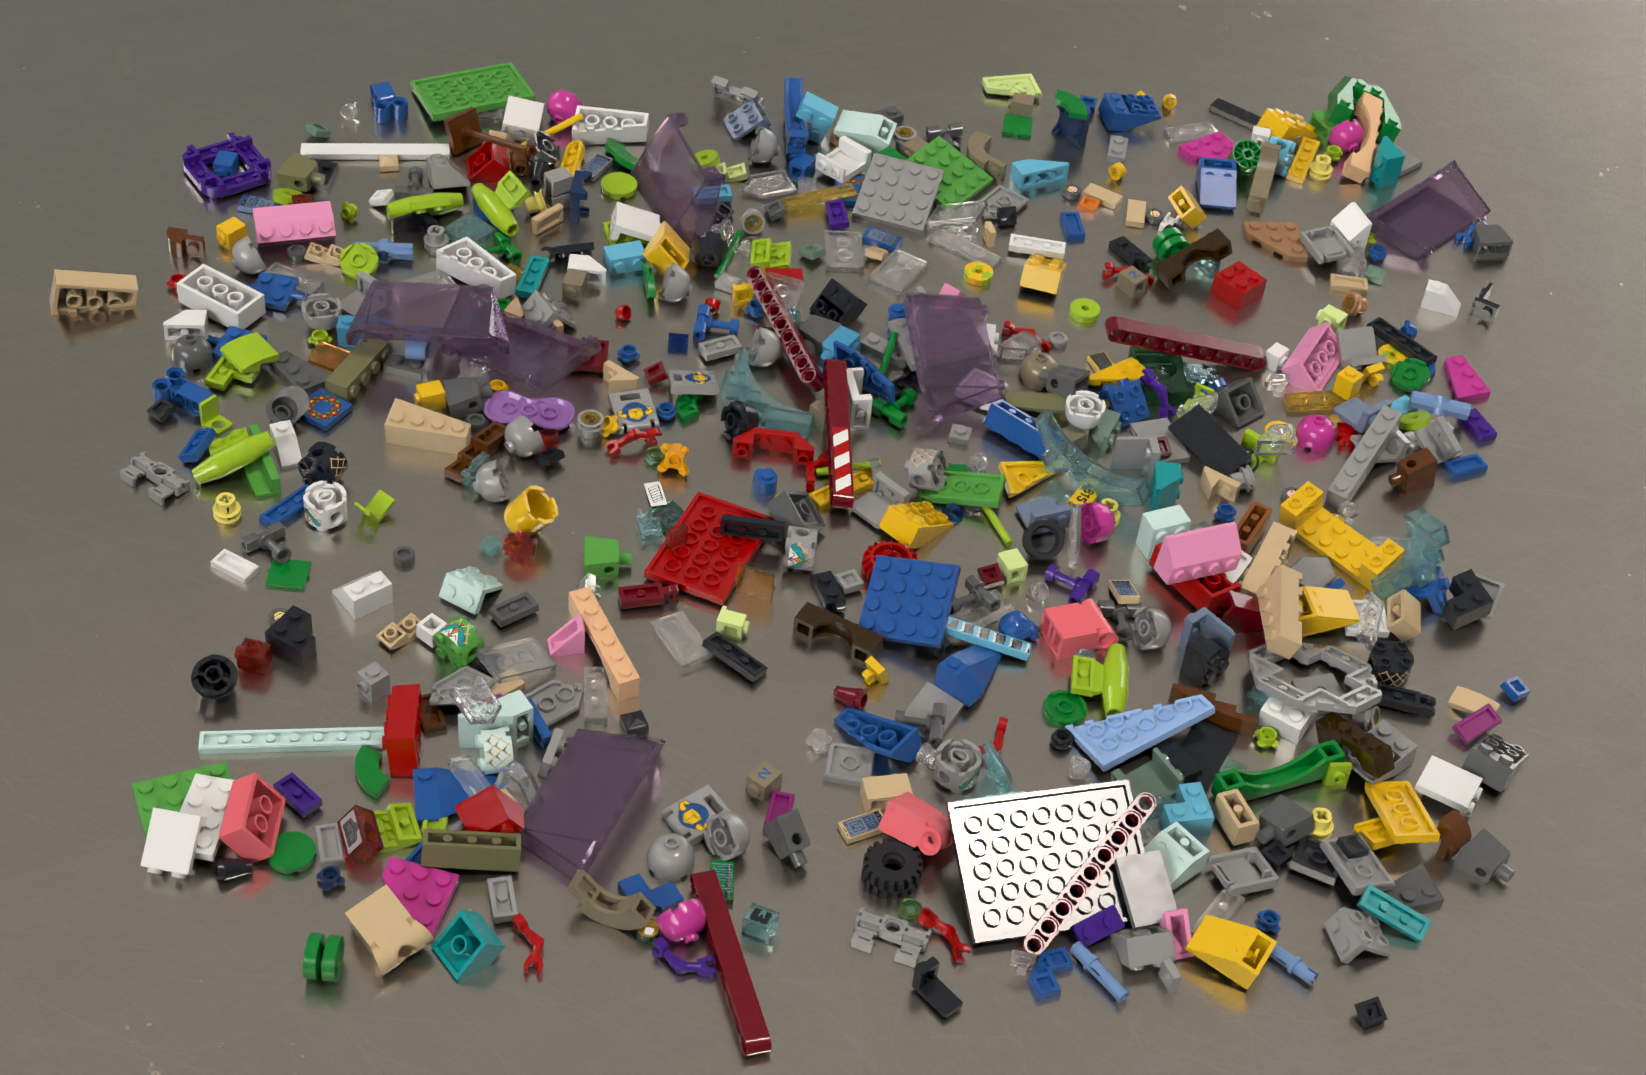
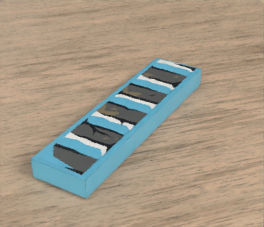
(988, 638)

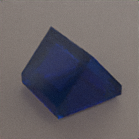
(678, 342)

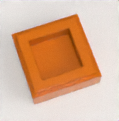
(1088, 205)

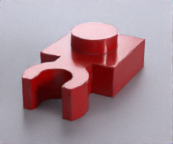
(1343, 435)

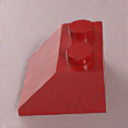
(487, 164)
(491, 812)

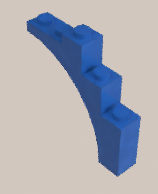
(795, 132)

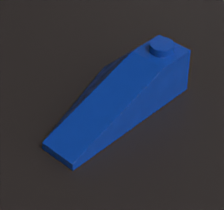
(873, 380)
(967, 673)
(881, 734)
(438, 793)

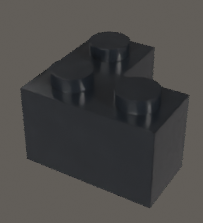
(1469, 601)
(292, 637)
(1204, 660)

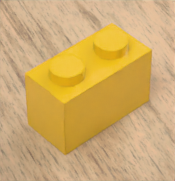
(1187, 207)

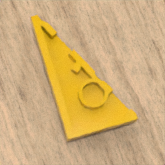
(1127, 368)
(1022, 475)

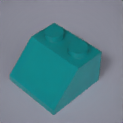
(1387, 164)
(1165, 485)
(467, 944)

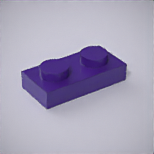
(837, 214)
(1479, 427)
(298, 794)
(1098, 925)

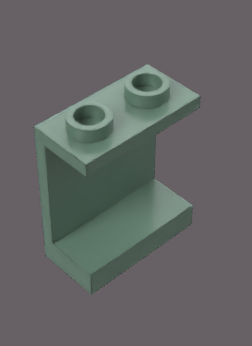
(1153, 777)

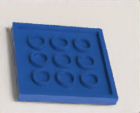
(910, 600)

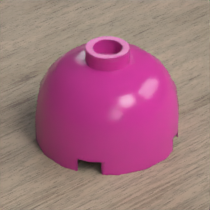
(562, 105)
(1347, 136)
(1316, 433)
(1096, 522)
(683, 922)

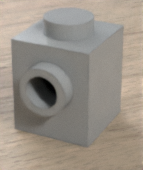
(373, 682)

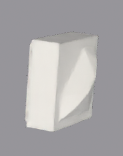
(381, 197)

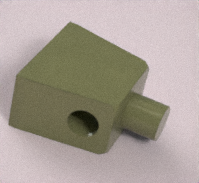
(299, 173)

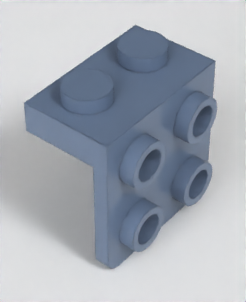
(746, 119)
(1358, 413)
(1044, 510)
(1209, 625)

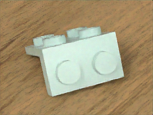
(468, 588)

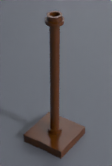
(465, 132)

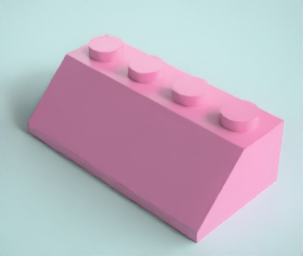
(294, 223)
(1313, 359)
(1199, 553)

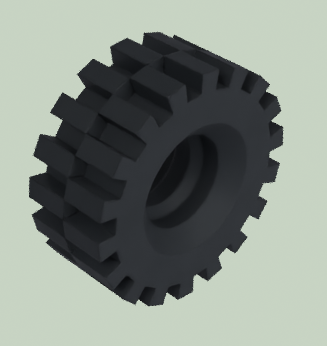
(887, 881)

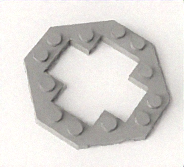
(1358, 677)

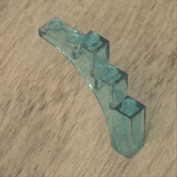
(772, 414)
(1085, 473)
(1421, 559)

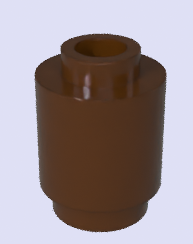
(519, 163)

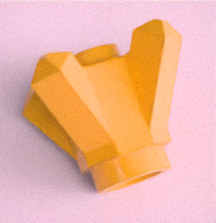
(674, 458)

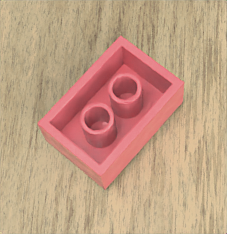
(252, 818)

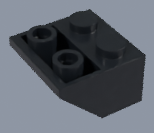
(838, 304)

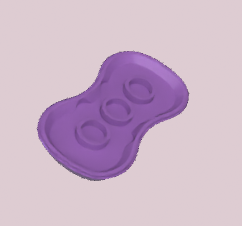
(544, 413)

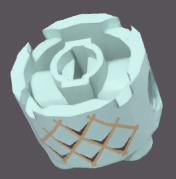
(494, 750)

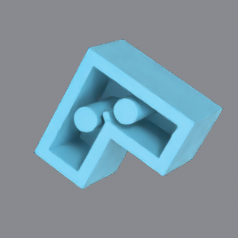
(818, 114)
(1190, 810)

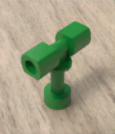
(503, 248)
(892, 410)

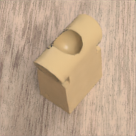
(387, 929)

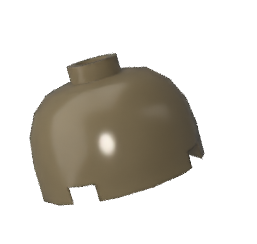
(1032, 367)

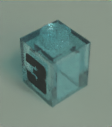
(761, 924)

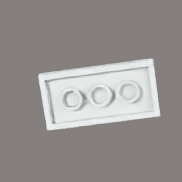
(208, 799)

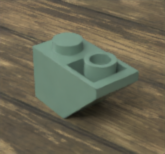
(1105, 431)

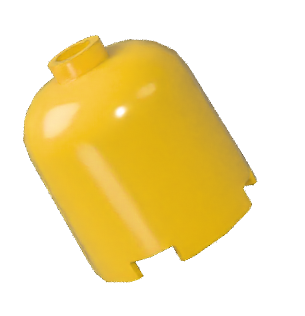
(530, 511)

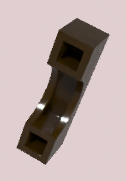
(1212, 247)
(816, 622)
(1371, 752)

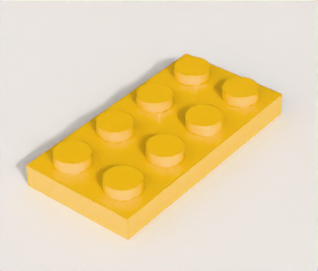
(1402, 812)

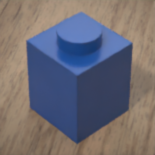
(226, 164)
(802, 166)

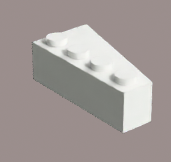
(611, 124)
(475, 266)

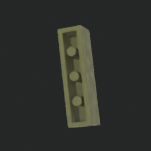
(357, 368)
(1036, 403)
(470, 850)

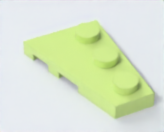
(1012, 83)

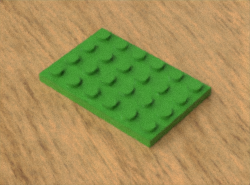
(479, 88)

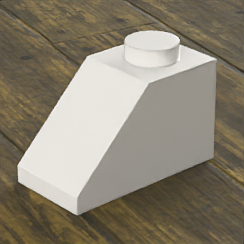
(595, 272)
(1440, 299)
(186, 323)
(286, 442)

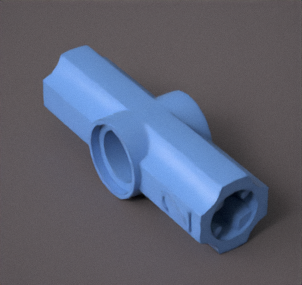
(391, 251)
(1439, 405)

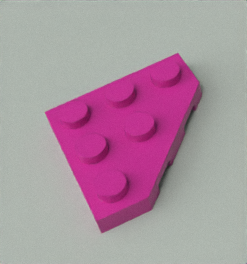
(1211, 146)
(421, 890)

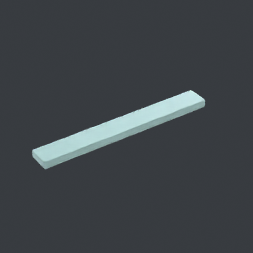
(290, 740)

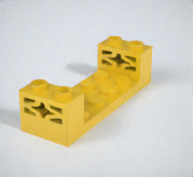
(1335, 538)

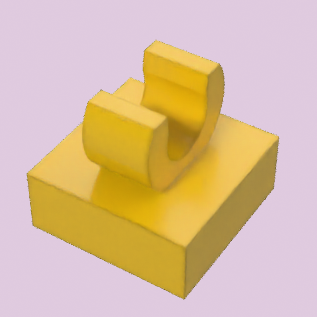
(742, 293)
(1373, 374)
(874, 672)

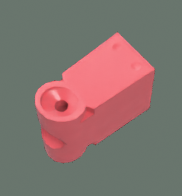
(1076, 628)
(916, 824)

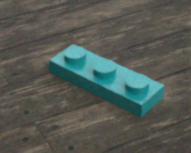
(532, 276)
(1393, 913)

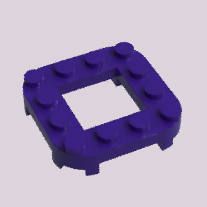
(211, 185)

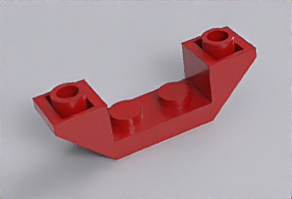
(773, 440)

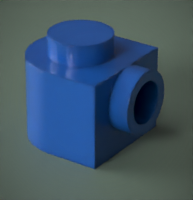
(896, 311)
(765, 481)

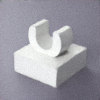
(1170, 220)

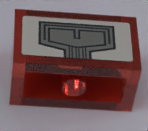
(360, 835)

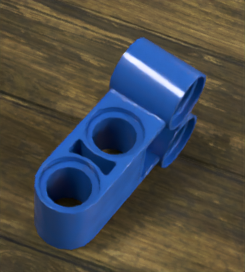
(387, 104)
(180, 390)

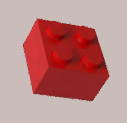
(1238, 285)

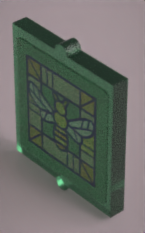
(668, 515)

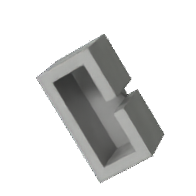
(558, 187)

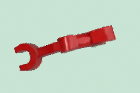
(1112, 270)
(1014, 330)
(633, 435)
(811, 468)
(1000, 731)
(930, 919)
(534, 959)

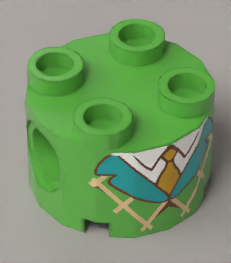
(458, 642)

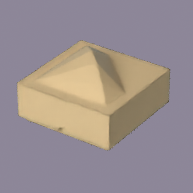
(388, 163)
(989, 234)
(876, 253)

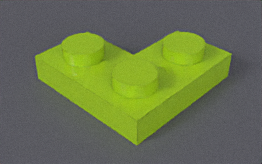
(224, 372)

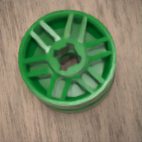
(1246, 155)
(1169, 242)
(323, 957)

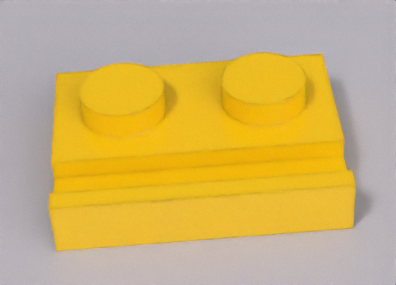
(1374, 833)

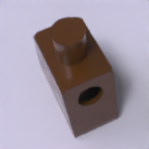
(1415, 471)

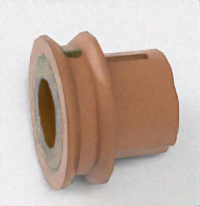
(1352, 303)

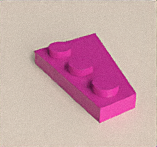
(1464, 380)

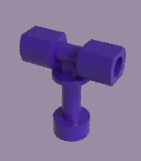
(1079, 586)

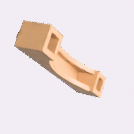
(1368, 111)
(619, 669)

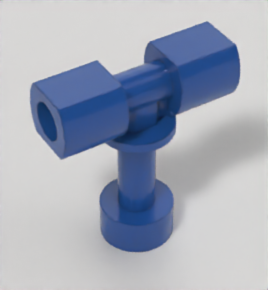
(705, 322)

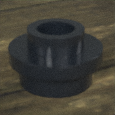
(1062, 739)

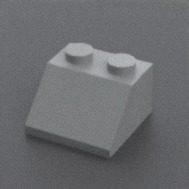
(445, 173)
(1143, 946)

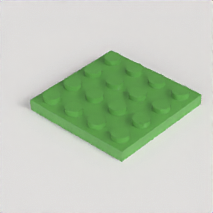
(961, 176)
(170, 790)

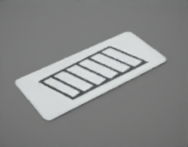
(655, 493)

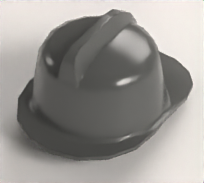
(288, 405)

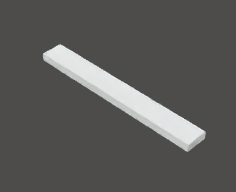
(371, 151)

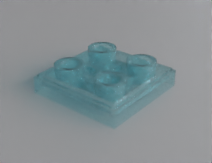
(470, 226)
(997, 769)

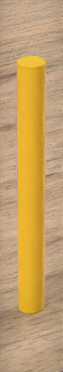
(561, 126)

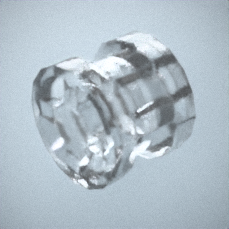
(927, 755)

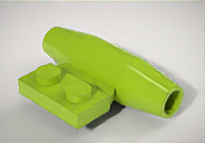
(434, 203)
(498, 204)
(232, 454)
(1110, 679)

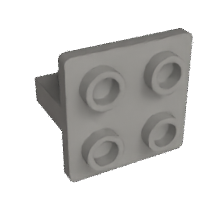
(1439, 440)

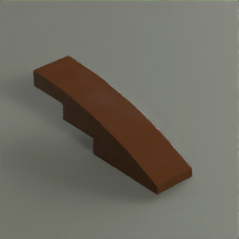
(486, 440)
(1225, 714)

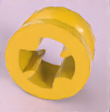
(1117, 171)

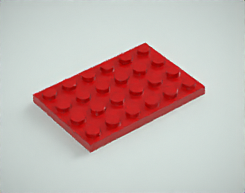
(709, 559)

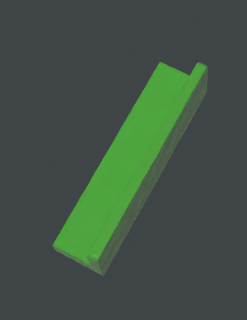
(262, 473)

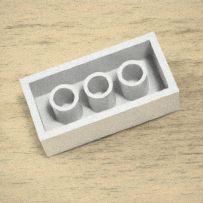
(222, 296)

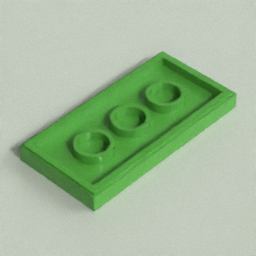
(967, 489)

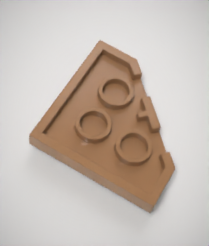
(1277, 237)

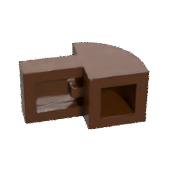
(181, 243)
(1453, 834)

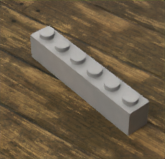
(1364, 457)

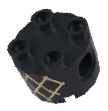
(322, 464)
(1391, 662)

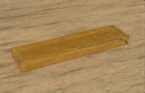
(818, 196)
(1314, 400)

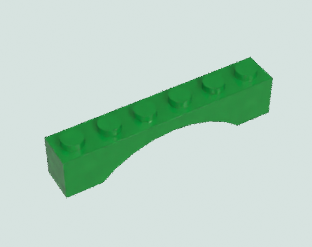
(1299, 771)

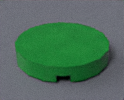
(1410, 374)
(1064, 708)
(293, 852)

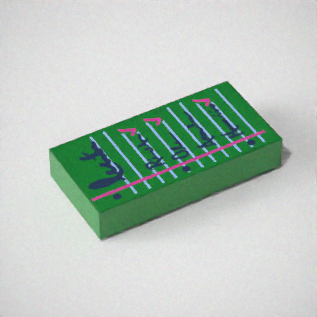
(725, 875)

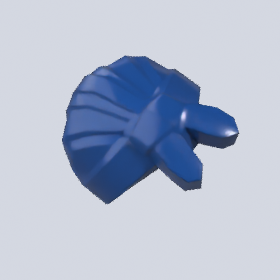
(1018, 626)

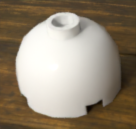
(1084, 409)

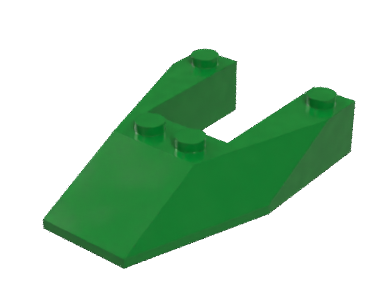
(1343, 102)

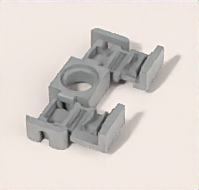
(735, 94)
(166, 483)
(911, 937)

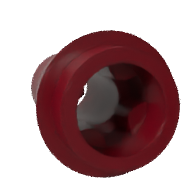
(852, 697)

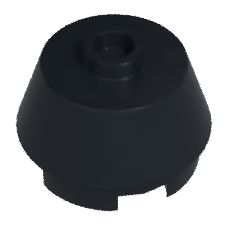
(709, 249)
(739, 418)
(214, 676)

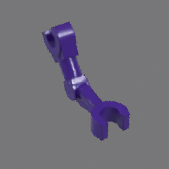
(1161, 390)
(681, 966)

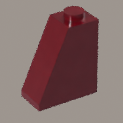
(1239, 612)

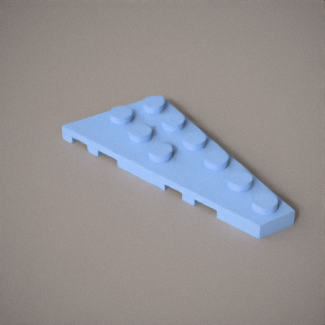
(1136, 730)

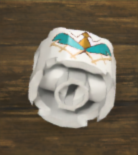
(325, 505)

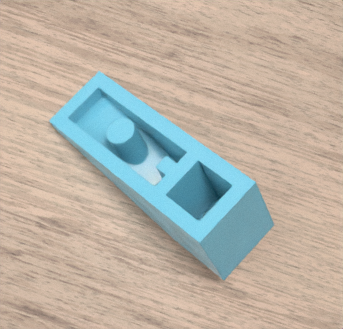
(1037, 172)

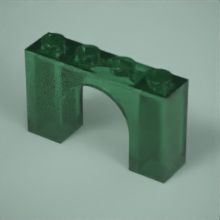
(1177, 385)

